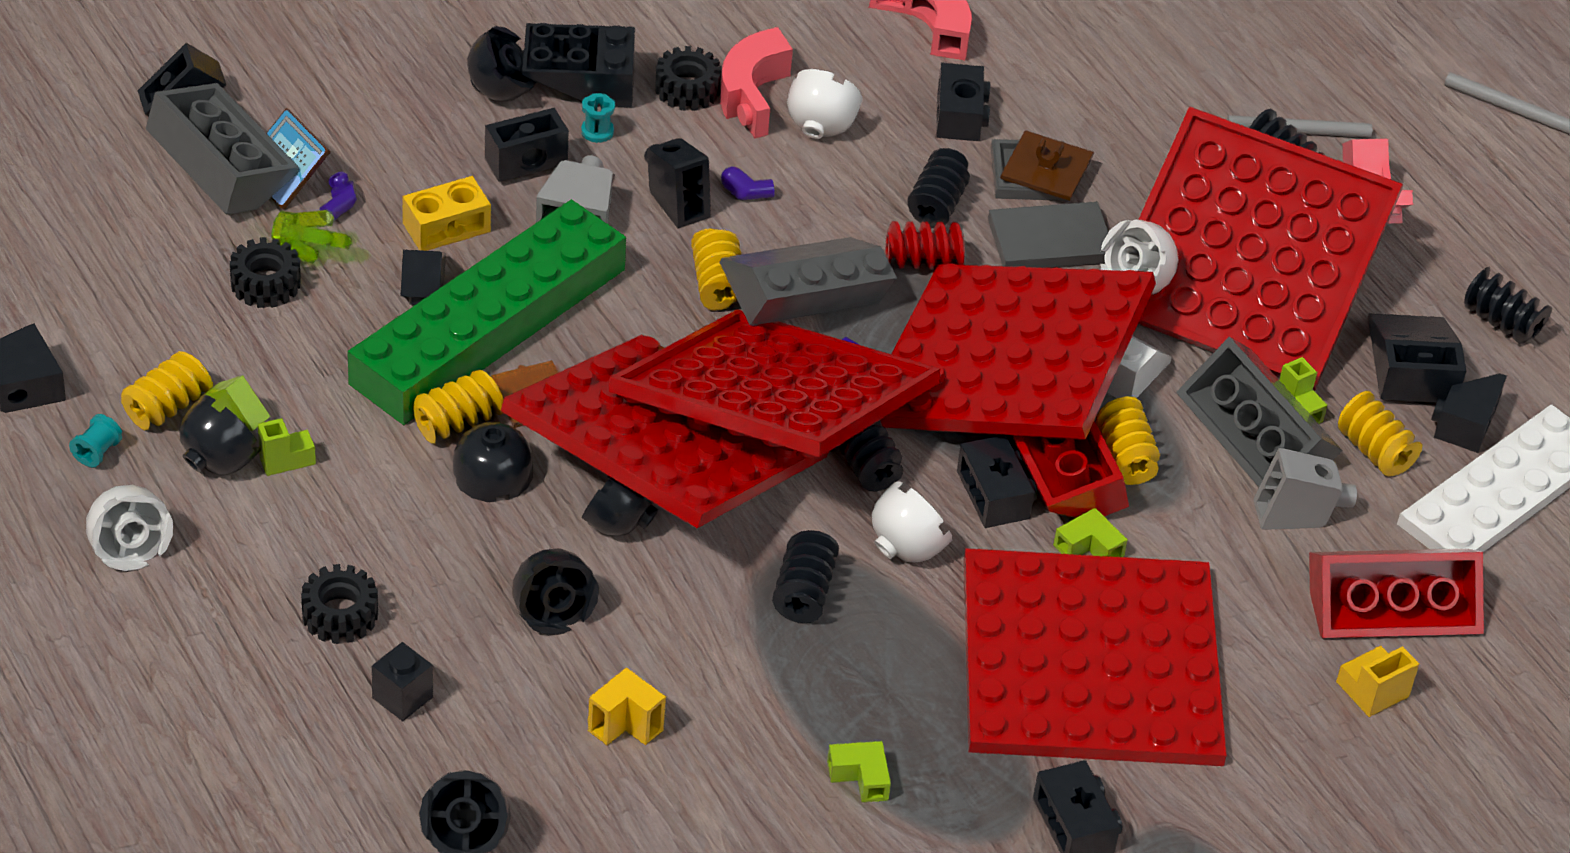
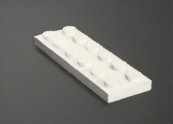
(1496, 488)

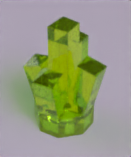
(301, 229)

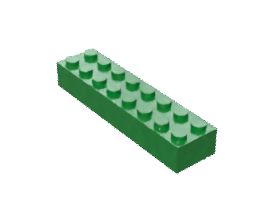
(487, 309)

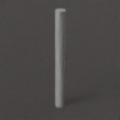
(1508, 102)
(1317, 127)

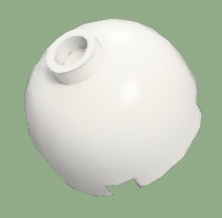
(822, 105)
(1141, 247)
(907, 526)
(128, 527)

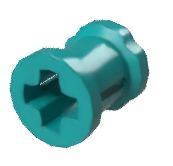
(602, 117)
(95, 440)

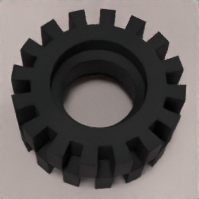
(688, 92)
(265, 287)
(344, 621)

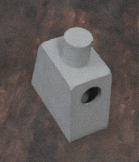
(582, 182)
(1301, 492)

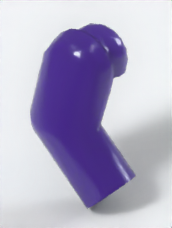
(745, 187)
(342, 194)

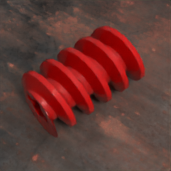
(925, 244)

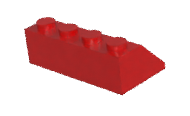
(1074, 473)
(1397, 592)

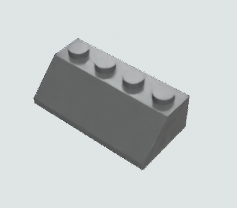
(219, 146)
(808, 279)
(1252, 410)

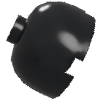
(497, 65)
(215, 439)
(493, 462)
(618, 509)
(554, 591)
(465, 813)

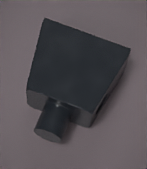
(679, 181)
(28, 371)

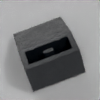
(582, 59)
(1415, 357)

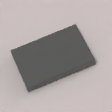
(1049, 235)

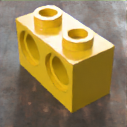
(446, 213)

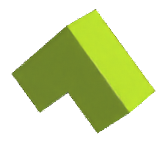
(1299, 380)
(240, 399)
(283, 450)
(1092, 534)
(861, 763)

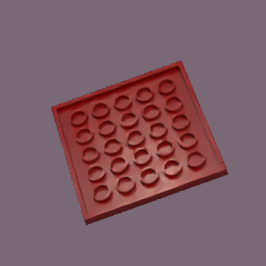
(1263, 241)
(1019, 347)
(775, 383)
(662, 456)
(1092, 658)

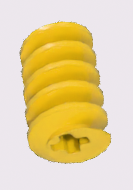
(708, 249)
(165, 390)
(457, 402)
(1379, 434)
(1129, 439)

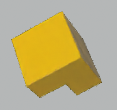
(1378, 678)
(628, 706)

